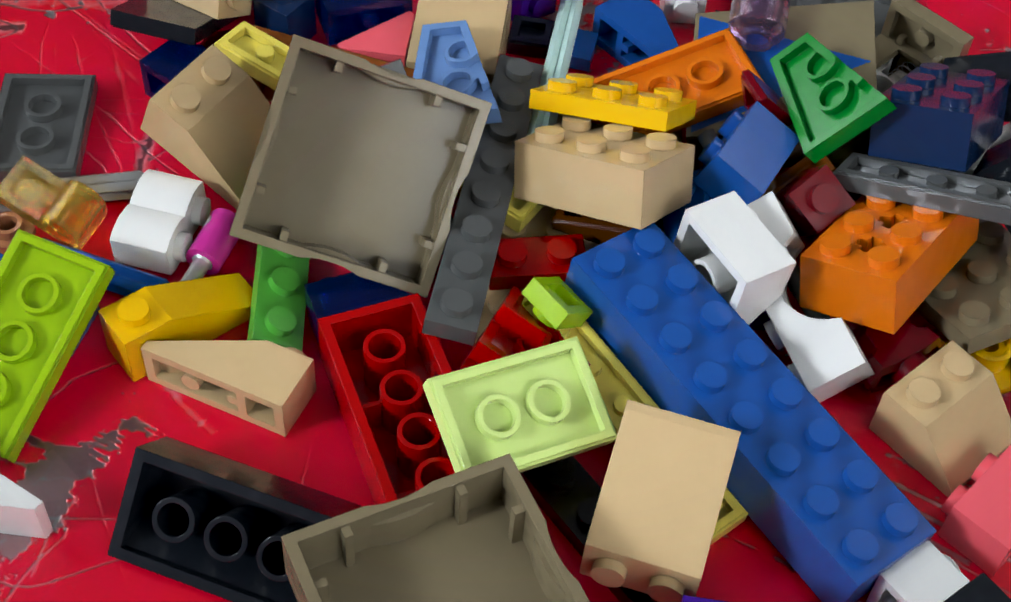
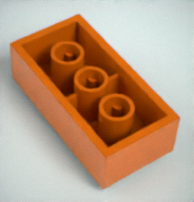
(882, 261)

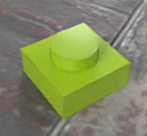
(556, 303)

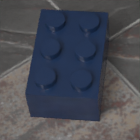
(941, 117)

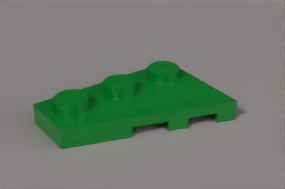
(825, 97)

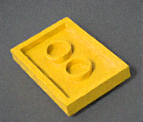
(614, 103)

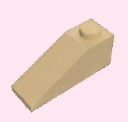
(237, 376)

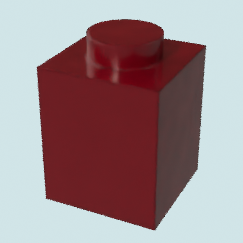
(814, 200)

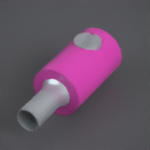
(211, 245)

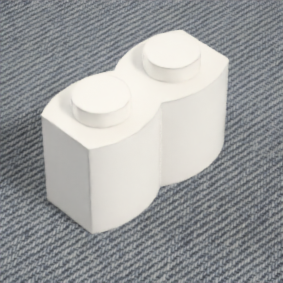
(160, 221)

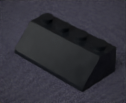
(214, 521)

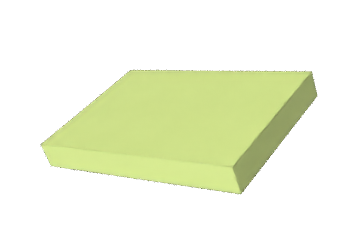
(524, 404)

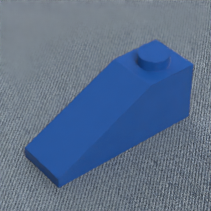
(632, 30)

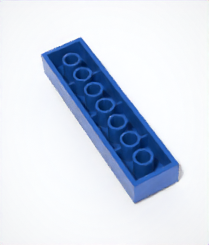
(793, 461)

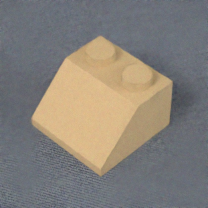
(945, 417)

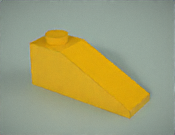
(173, 313)

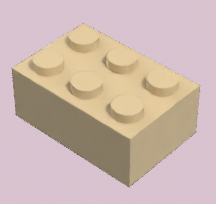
(604, 171)

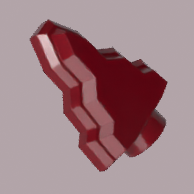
(894, 354)

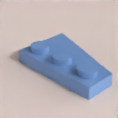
(452, 60)

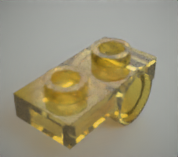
(59, 208)

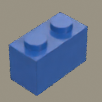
(747, 156)

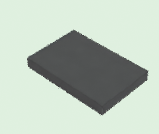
(46, 121)

